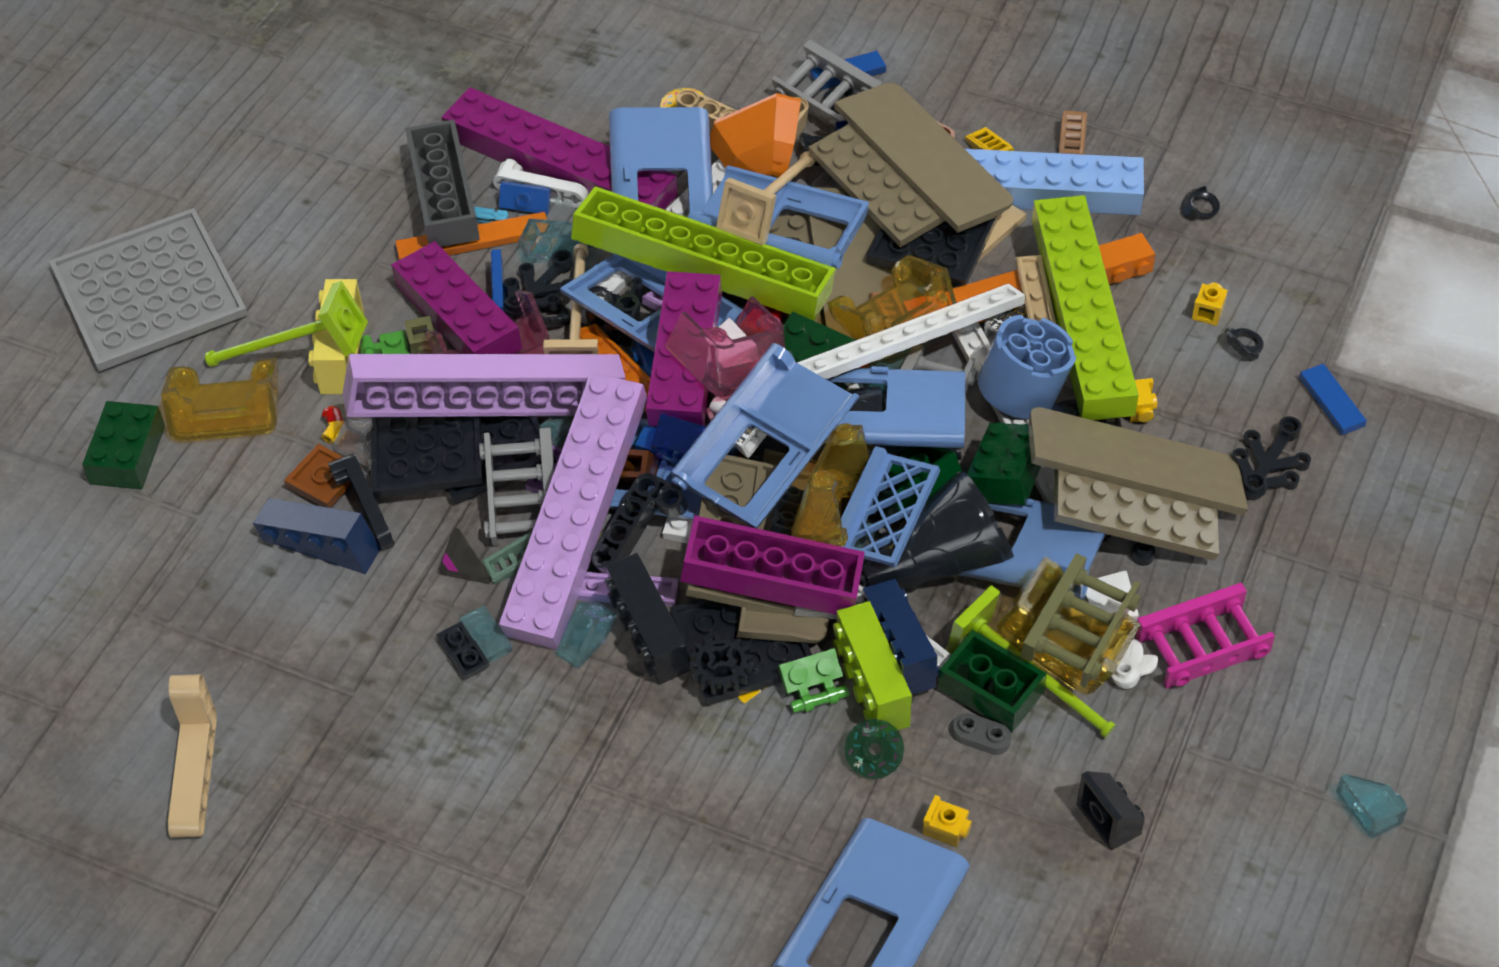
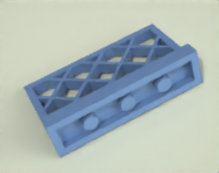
(865, 495)

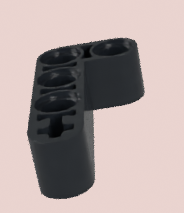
(635, 526)

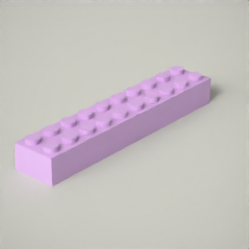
(470, 384)
(573, 511)

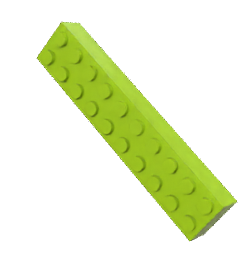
(689, 246)
(1085, 308)

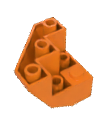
(758, 135)

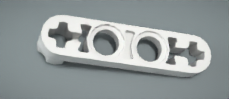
(567, 193)

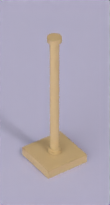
(749, 210)
(574, 344)

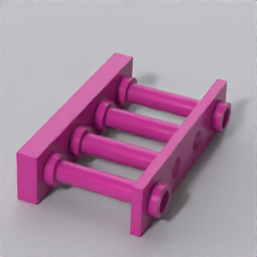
(1204, 610)

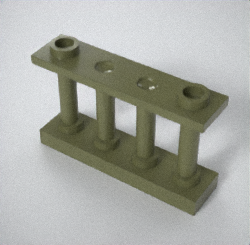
(1064, 597)

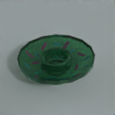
(858, 748)

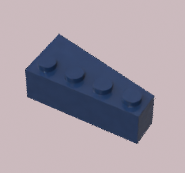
(319, 532)
(904, 634)

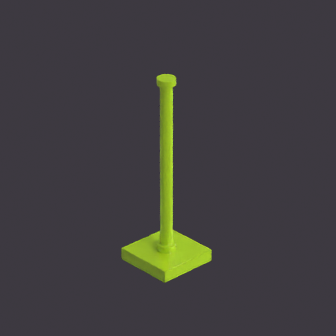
(338, 315)
(978, 617)

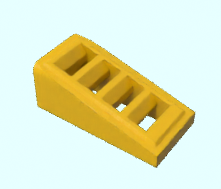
(993, 139)

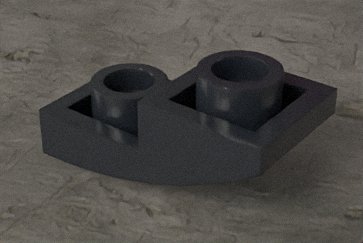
(785, 511)
(462, 650)

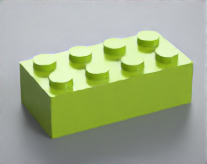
(872, 666)

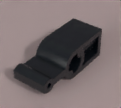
(630, 305)

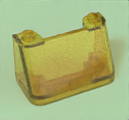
(917, 291)
(221, 408)
(832, 477)
(1027, 607)

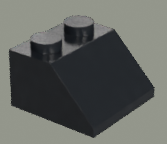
(1109, 809)

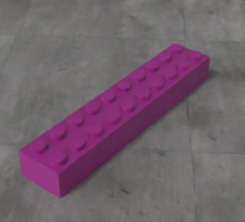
(546, 147)

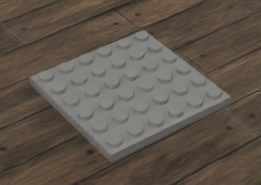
(147, 289)

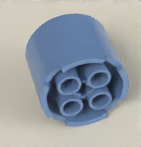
(1026, 366)

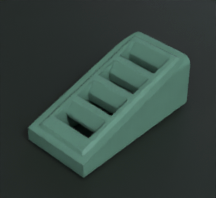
(510, 551)

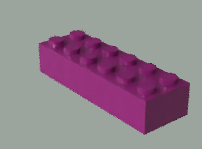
(455, 303)
(672, 386)
(772, 566)

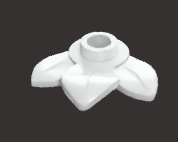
(1133, 666)

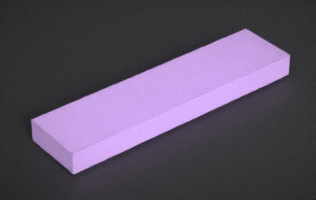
(595, 588)

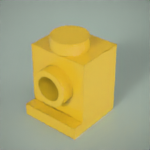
(1211, 297)
(1146, 401)
(946, 822)

